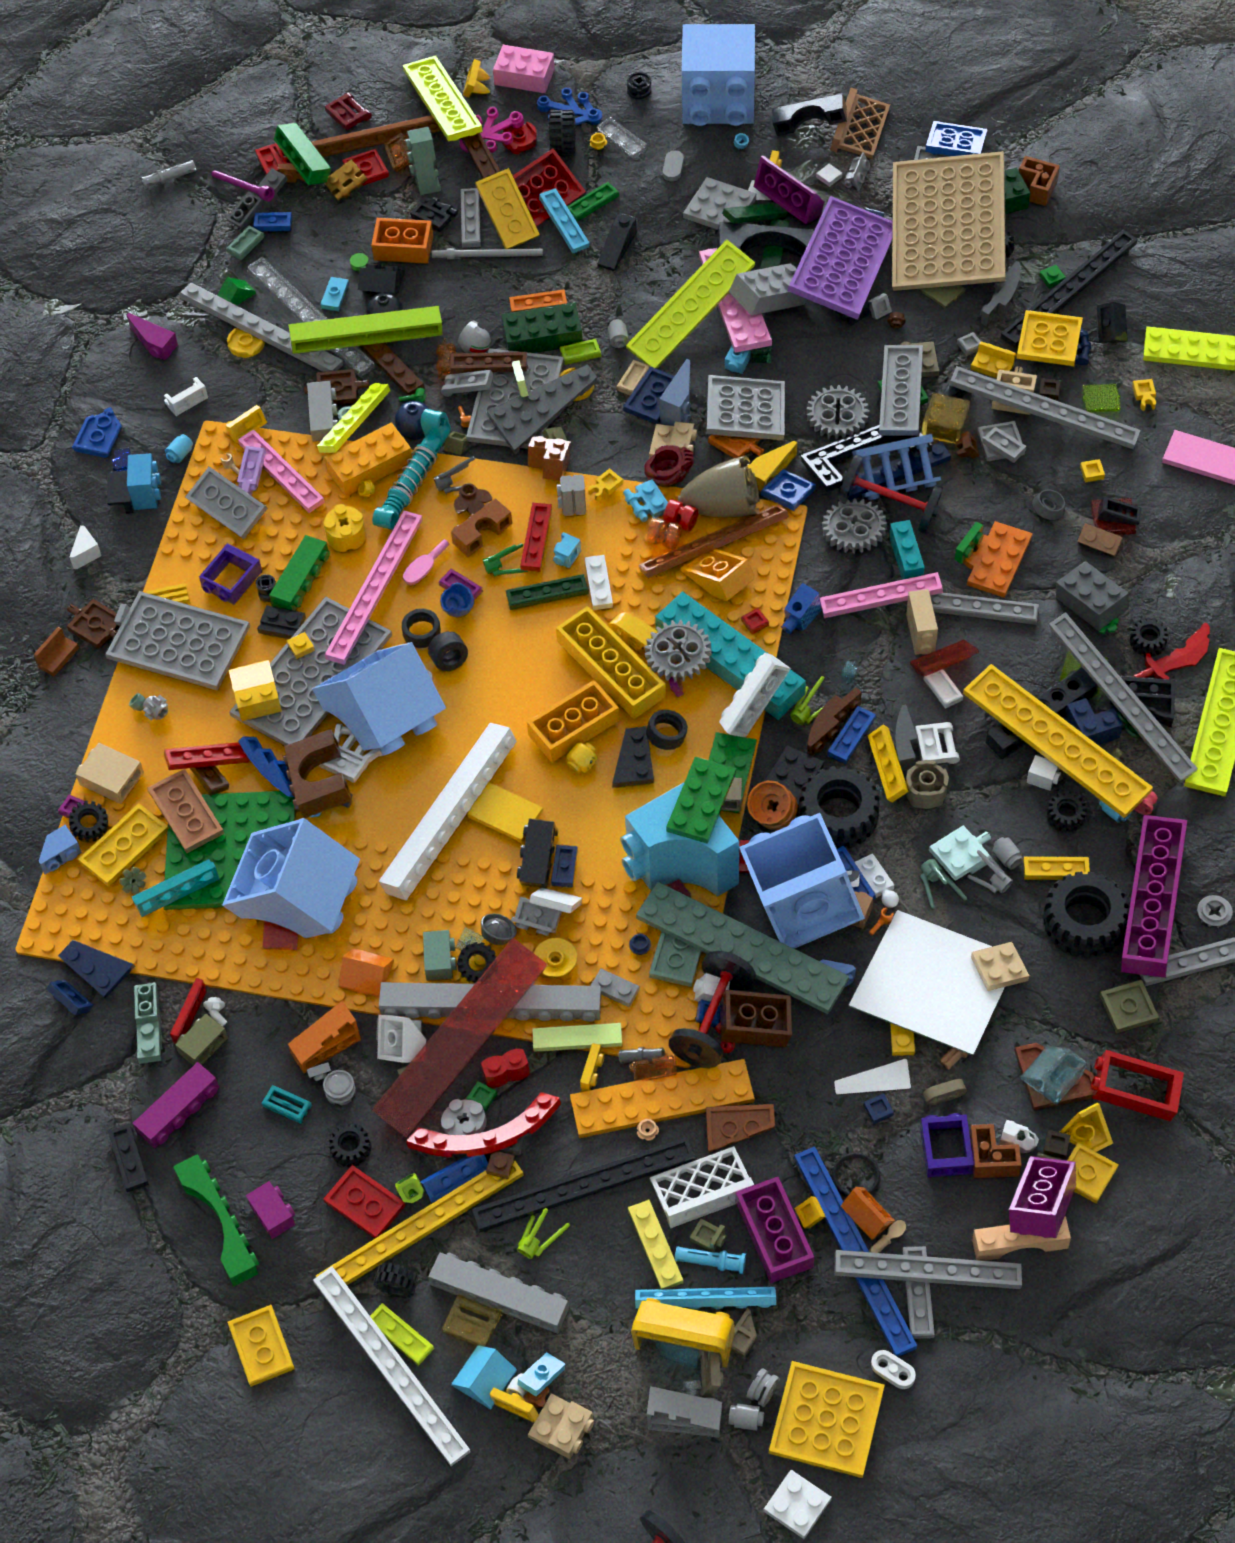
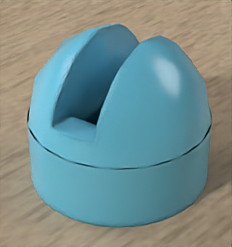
(739, 138)

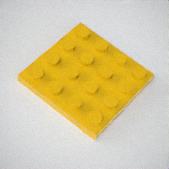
(826, 1419)

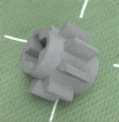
(155, 707)

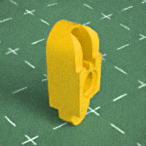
(632, 631)

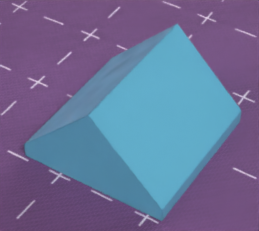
(482, 1372)

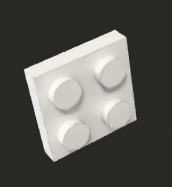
(797, 1504)

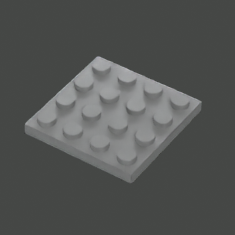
(745, 407)

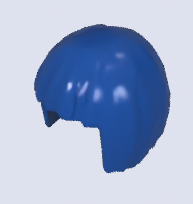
(457, 600)

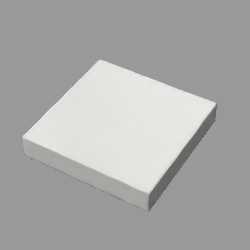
(555, 900)

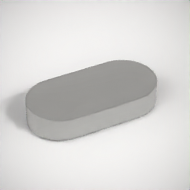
(673, 165)

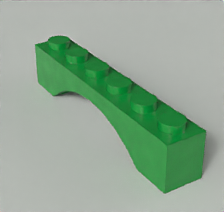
(235, 1256)

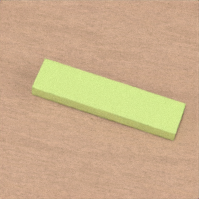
(576, 1037)

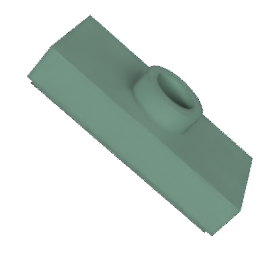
(245, 242)

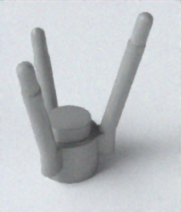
(999, 880)

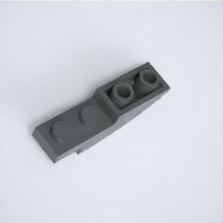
(251, 202)
(1004, 296)

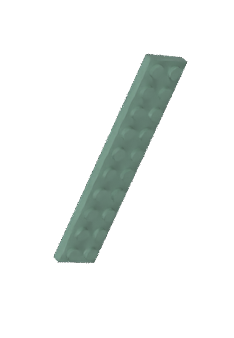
(771, 960)

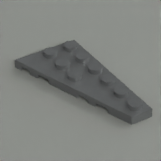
(525, 416)

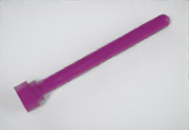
(265, 192)

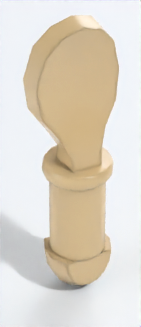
(894, 1231)

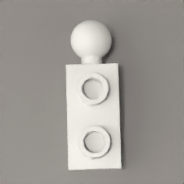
(878, 880)

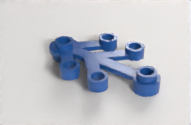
(589, 115)

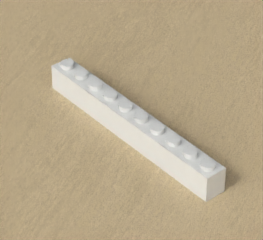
(447, 811)

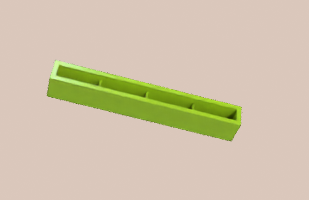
(365, 329)

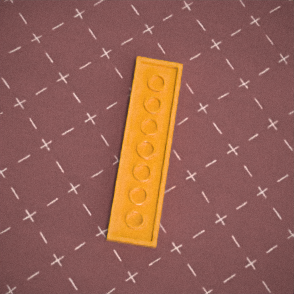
(661, 1098)

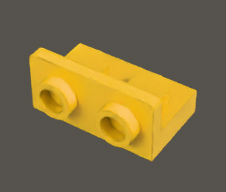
(991, 359)

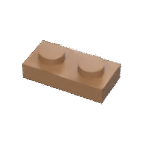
(1100, 539)

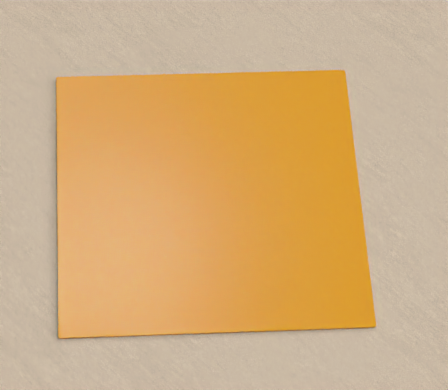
(506, 680)

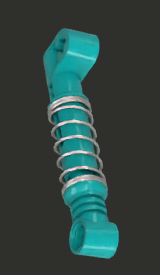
(436, 430)

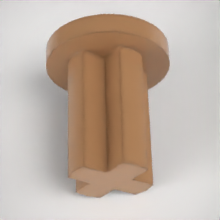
(952, 1057)

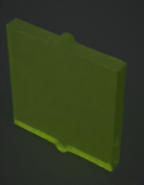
(1101, 398)

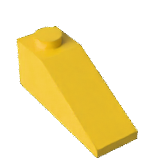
(770, 464)

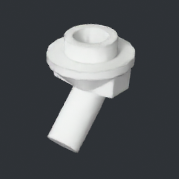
(214, 1005)

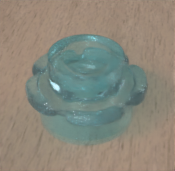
(849, 670)

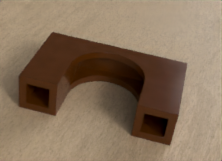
(301, 759)

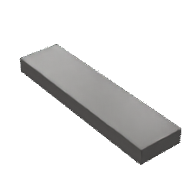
(470, 218)
(919, 1301)

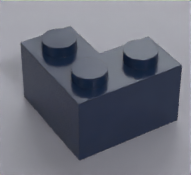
(1097, 727)

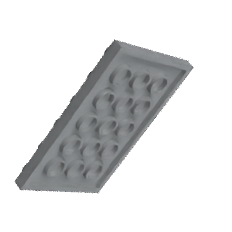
(503, 388)
(178, 640)

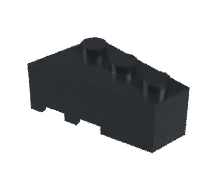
(1156, 695)
(537, 853)

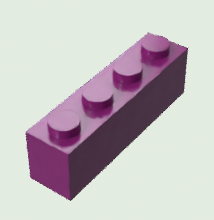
(176, 1105)

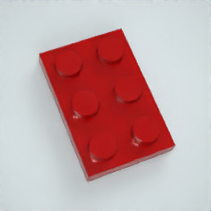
(364, 1202)

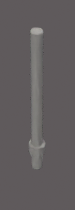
(450, 253)

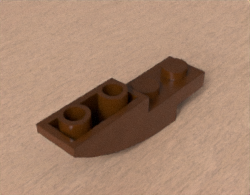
(827, 722)

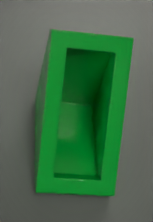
(235, 291)

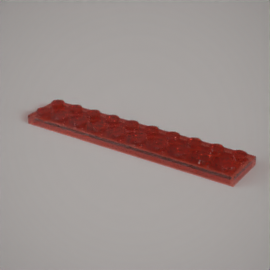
(459, 1038)

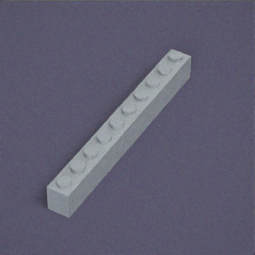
(539, 1002)

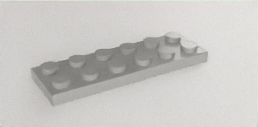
(901, 390)

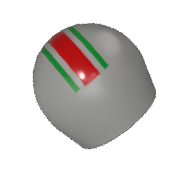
(474, 339)

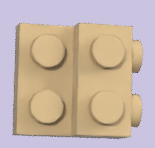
(680, 435)
(562, 1426)

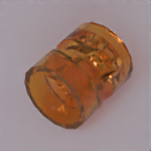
(664, 533)

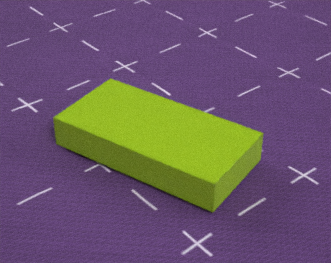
(580, 351)

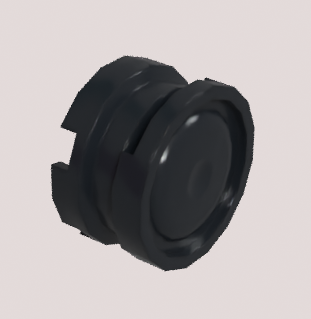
(639, 85)

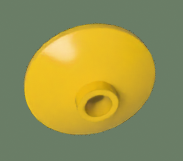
(557, 949)

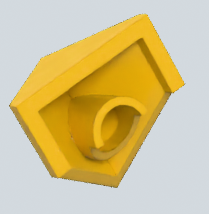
(1089, 1129)

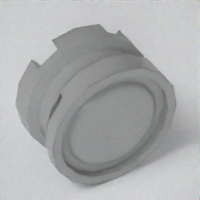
(339, 1087)
(763, 1387)

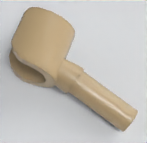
(227, 464)

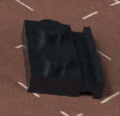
(280, 622)

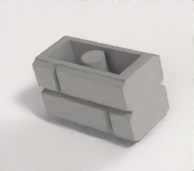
(572, 495)

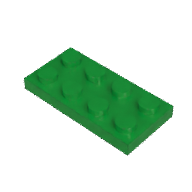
(736, 753)
(701, 800)

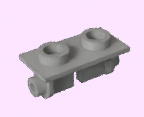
(858, 171)

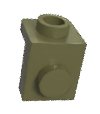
(708, 1236)

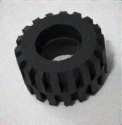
(562, 132)

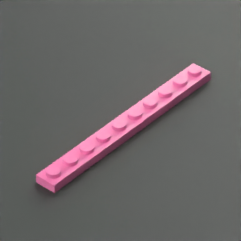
(373, 588)

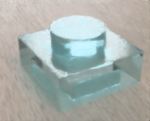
(468, 937)

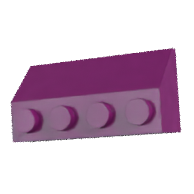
(788, 191)

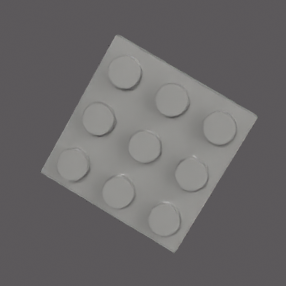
(711, 200)

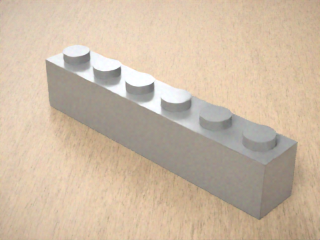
(499, 1292)

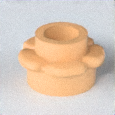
(647, 1124)

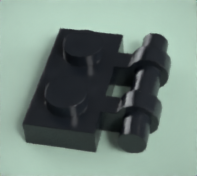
(430, 212)

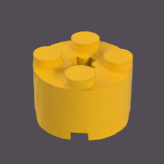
(344, 528)

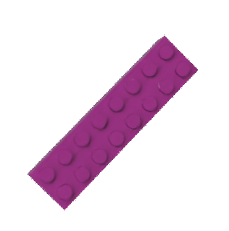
(1154, 896)

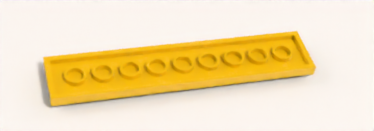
(1058, 741)

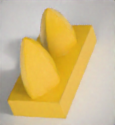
(472, 83)
(249, 421)

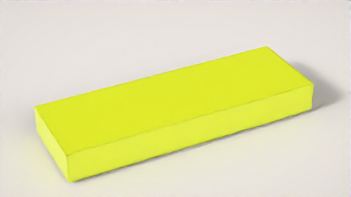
(401, 1335)

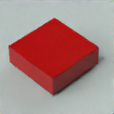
(755, 621)

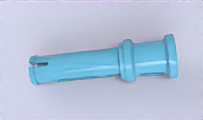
(721, 1260)

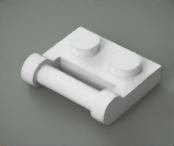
(930, 745)

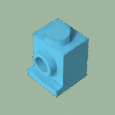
(737, 361)
(567, 550)

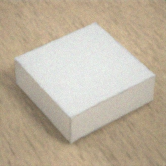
(829, 175)

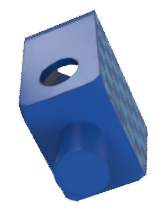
(801, 609)

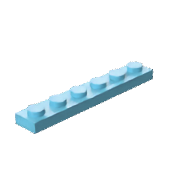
(711, 1297)

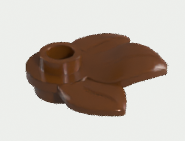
(471, 502)

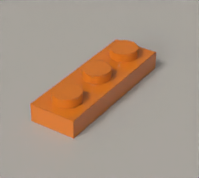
(537, 300)

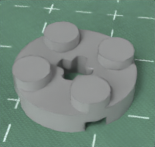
(462, 1109)

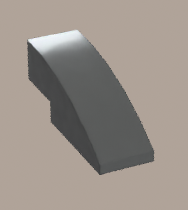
(905, 739)

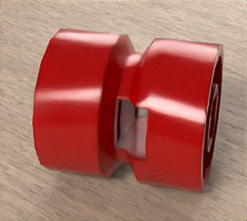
(677, 513)

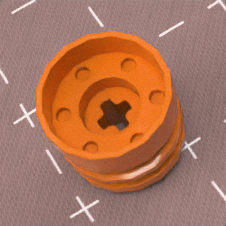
(761, 803)

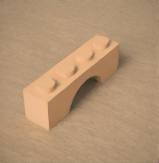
(997, 1241)

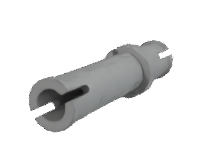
(165, 175)

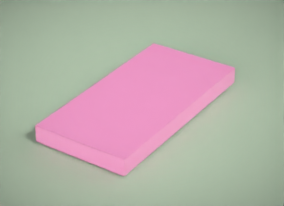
(1201, 456)

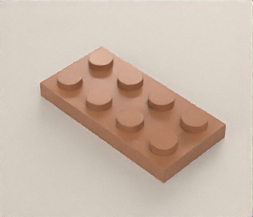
(185, 810)

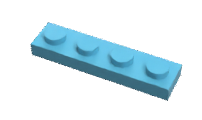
(564, 220)

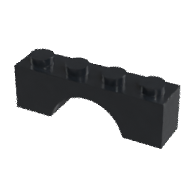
(790, 117)

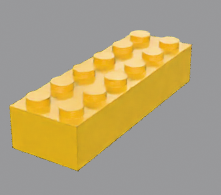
(610, 662)

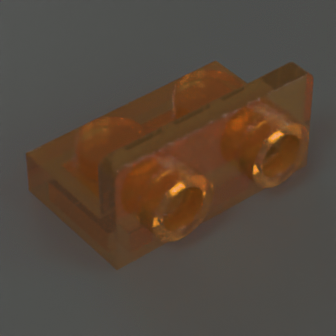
(397, 152)

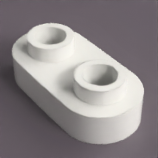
(894, 1368)

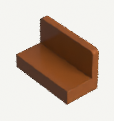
(55, 652)

